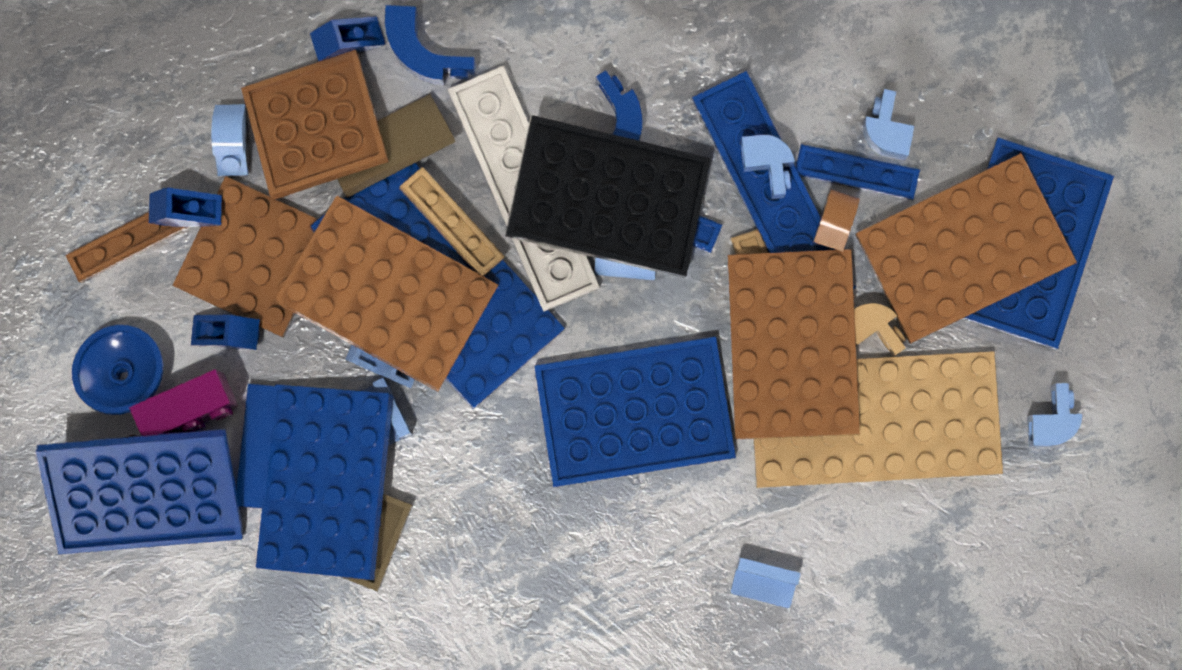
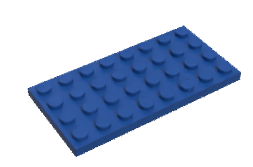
(511, 326)

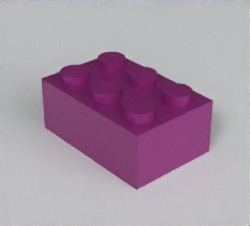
(186, 406)

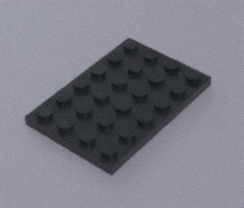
(607, 196)

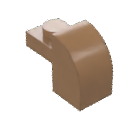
(836, 220)

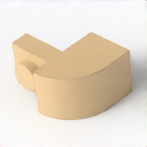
(873, 319)

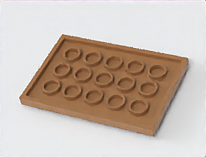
(965, 248)
(386, 293)
(793, 344)

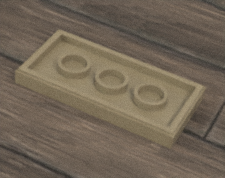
(408, 138)

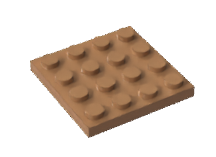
(314, 125)
(247, 256)

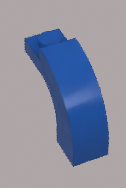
(401, 31)
(625, 106)

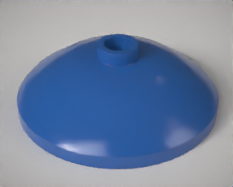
(107, 356)

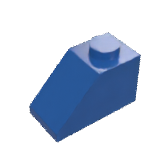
(347, 35)
(184, 208)
(225, 332)

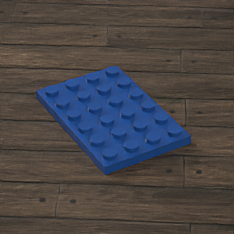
(1077, 203)
(634, 412)
(325, 482)
(140, 491)

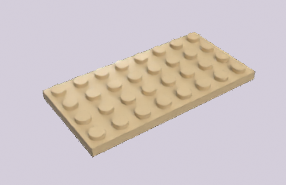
(914, 423)

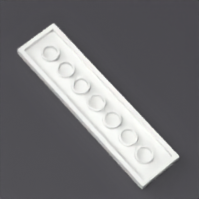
(498, 136)

